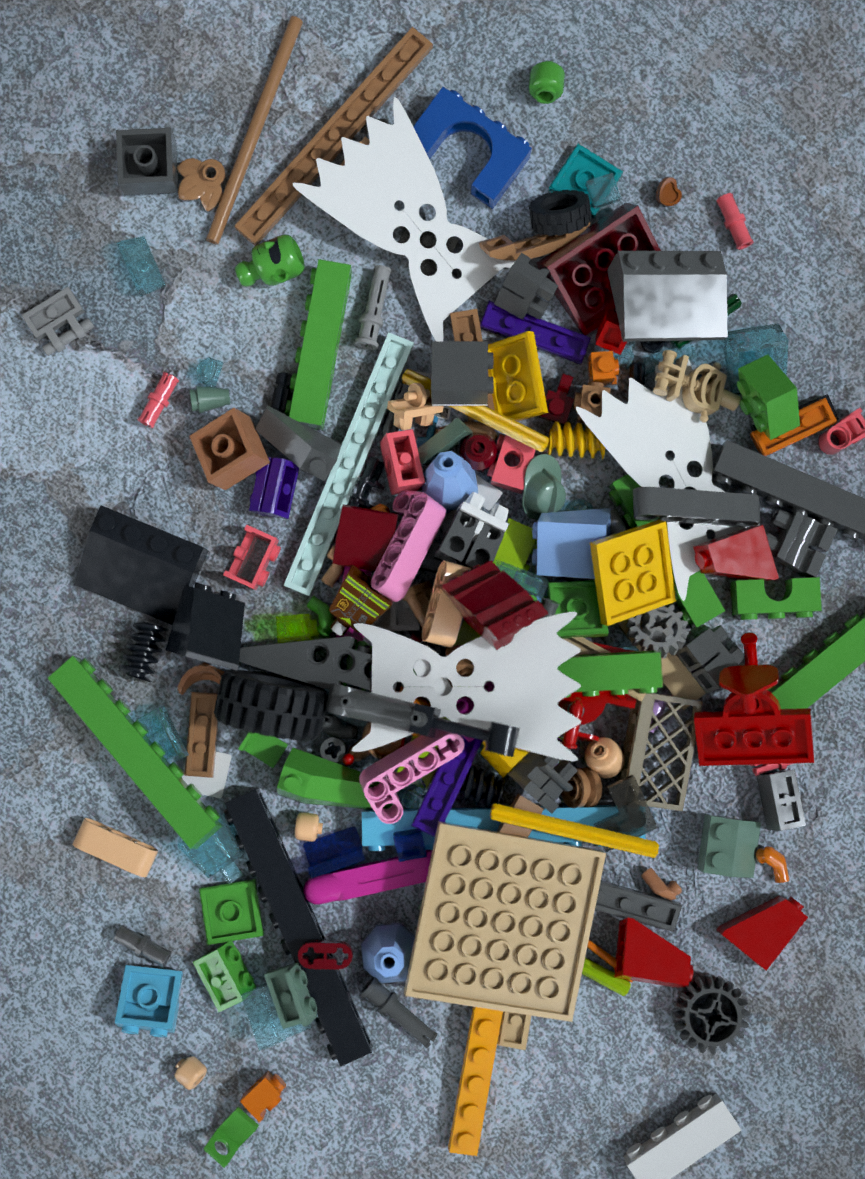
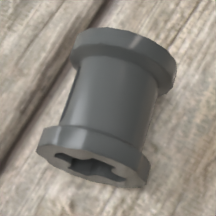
(326, 744)

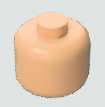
(307, 827)
(190, 1072)

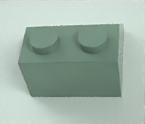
(728, 846)

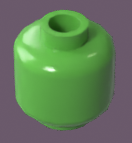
(546, 82)

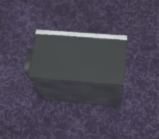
(461, 373)

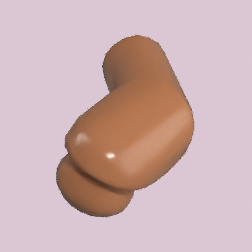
(659, 887)

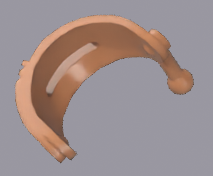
(201, 672)

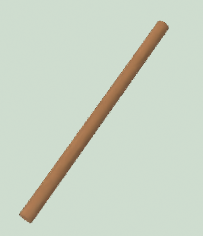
(254, 130)

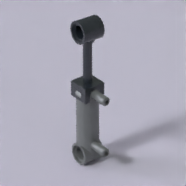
(414, 718)

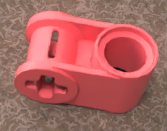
(848, 431)

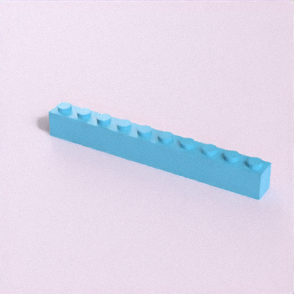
(379, 834)

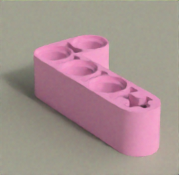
(409, 544)
(413, 770)

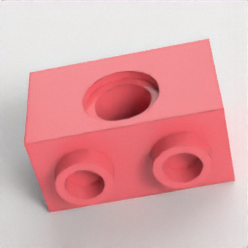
(402, 461)
(510, 477)

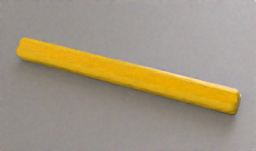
(488, 417)
(574, 830)

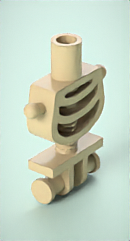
(696, 394)

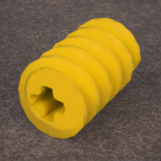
(574, 440)

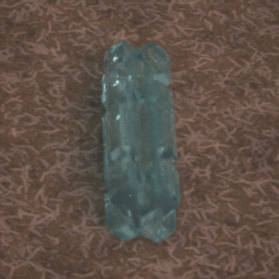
(650, 362)

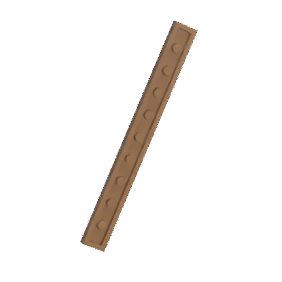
(327, 142)

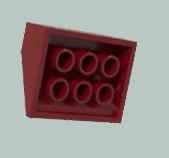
(583, 264)

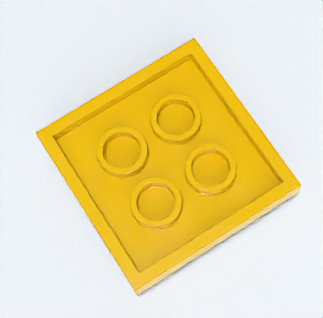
(633, 572)

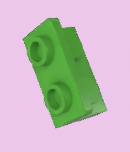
(224, 975)

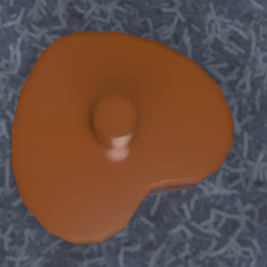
(667, 192)

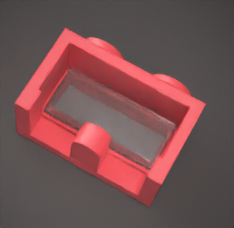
(253, 558)

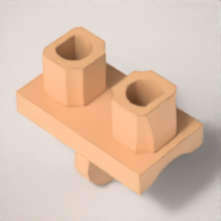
(415, 404)

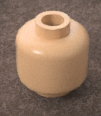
(605, 757)

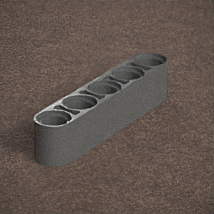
(696, 506)

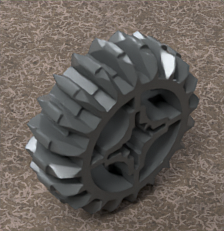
(709, 1025)

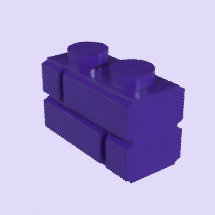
(274, 488)

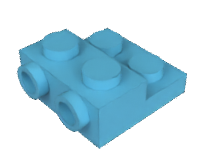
(149, 1000)

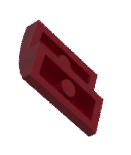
(363, 537)

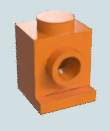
(603, 368)
(263, 1094)

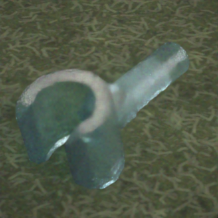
(627, 353)

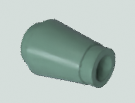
(208, 398)

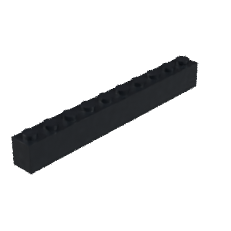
(297, 924)

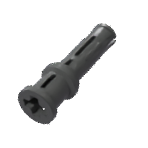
(388, 1003)

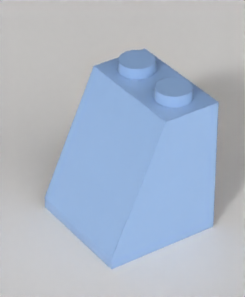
(566, 539)

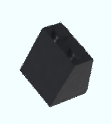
(208, 626)

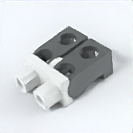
(473, 526)

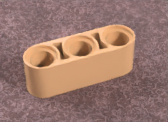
(442, 616)
(115, 847)

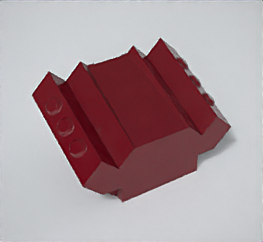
(492, 603)

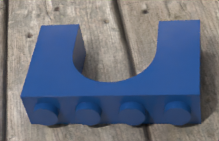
(450, 115)

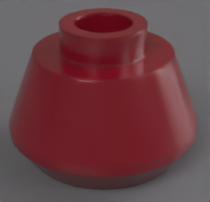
(482, 457)

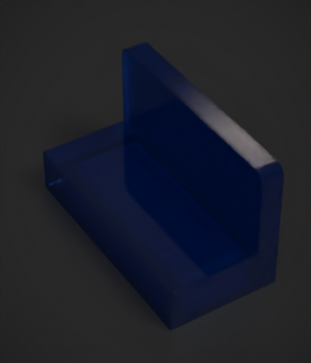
(334, 851)

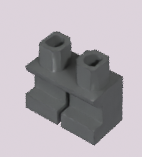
(522, 288)
(705, 647)
(541, 781)

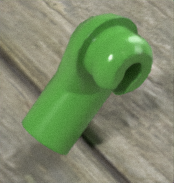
(324, 615)

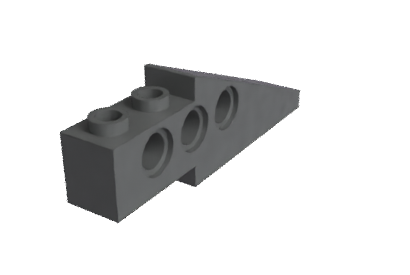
(300, 663)

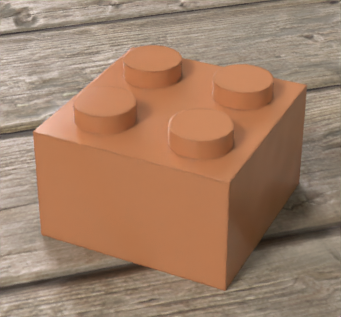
(229, 449)

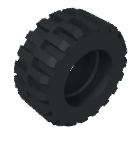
(270, 705)

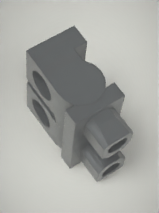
(800, 542)

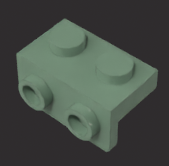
(291, 995)

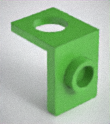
(265, 748)
(233, 1134)

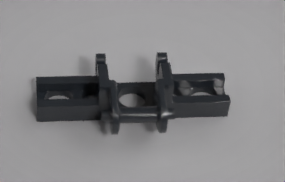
(369, 480)

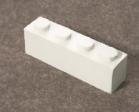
(683, 1141)

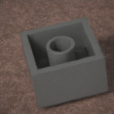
(147, 161)

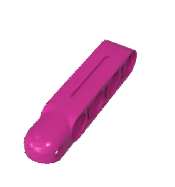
(366, 879)

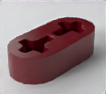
(325, 947)

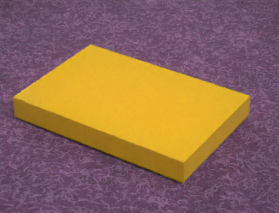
(517, 377)

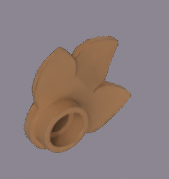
(198, 185)

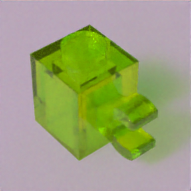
(295, 628)

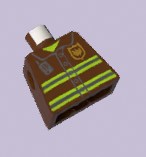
(357, 602)

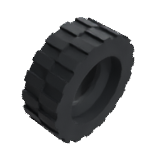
(560, 212)

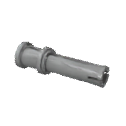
(371, 319)

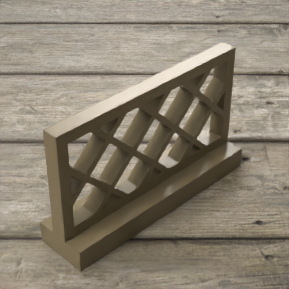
(637, 740)

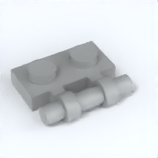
(52, 315)

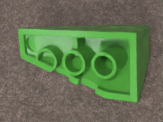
(321, 782)

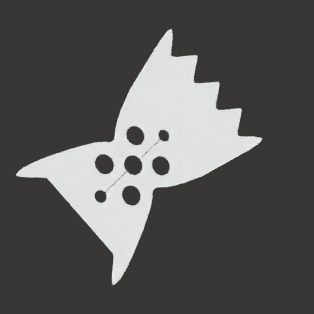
(364, 199)
(638, 439)
(522, 675)

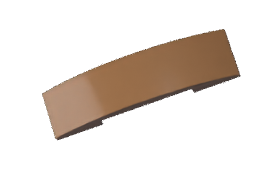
(533, 247)

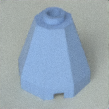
(449, 480)
(388, 941)

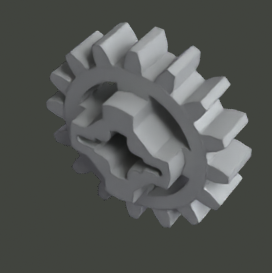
(658, 631)

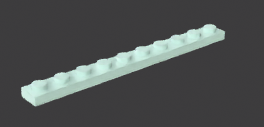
(349, 464)

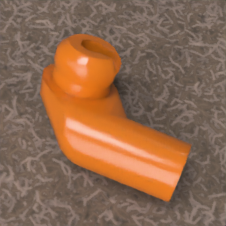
(775, 860)

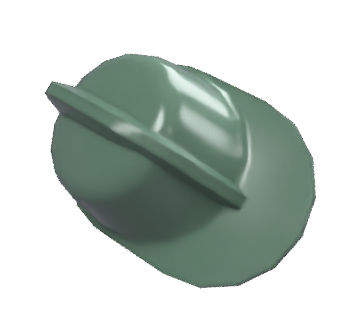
(542, 487)

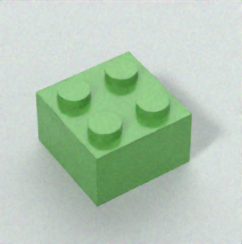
(768, 397)

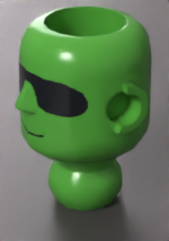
(272, 262)

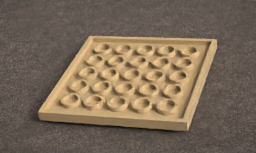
(504, 922)

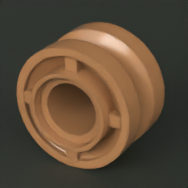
(585, 791)

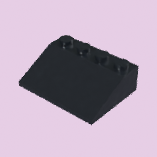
(138, 564)

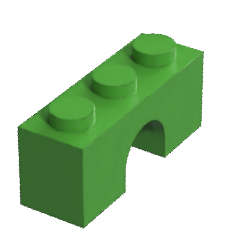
(800, 597)

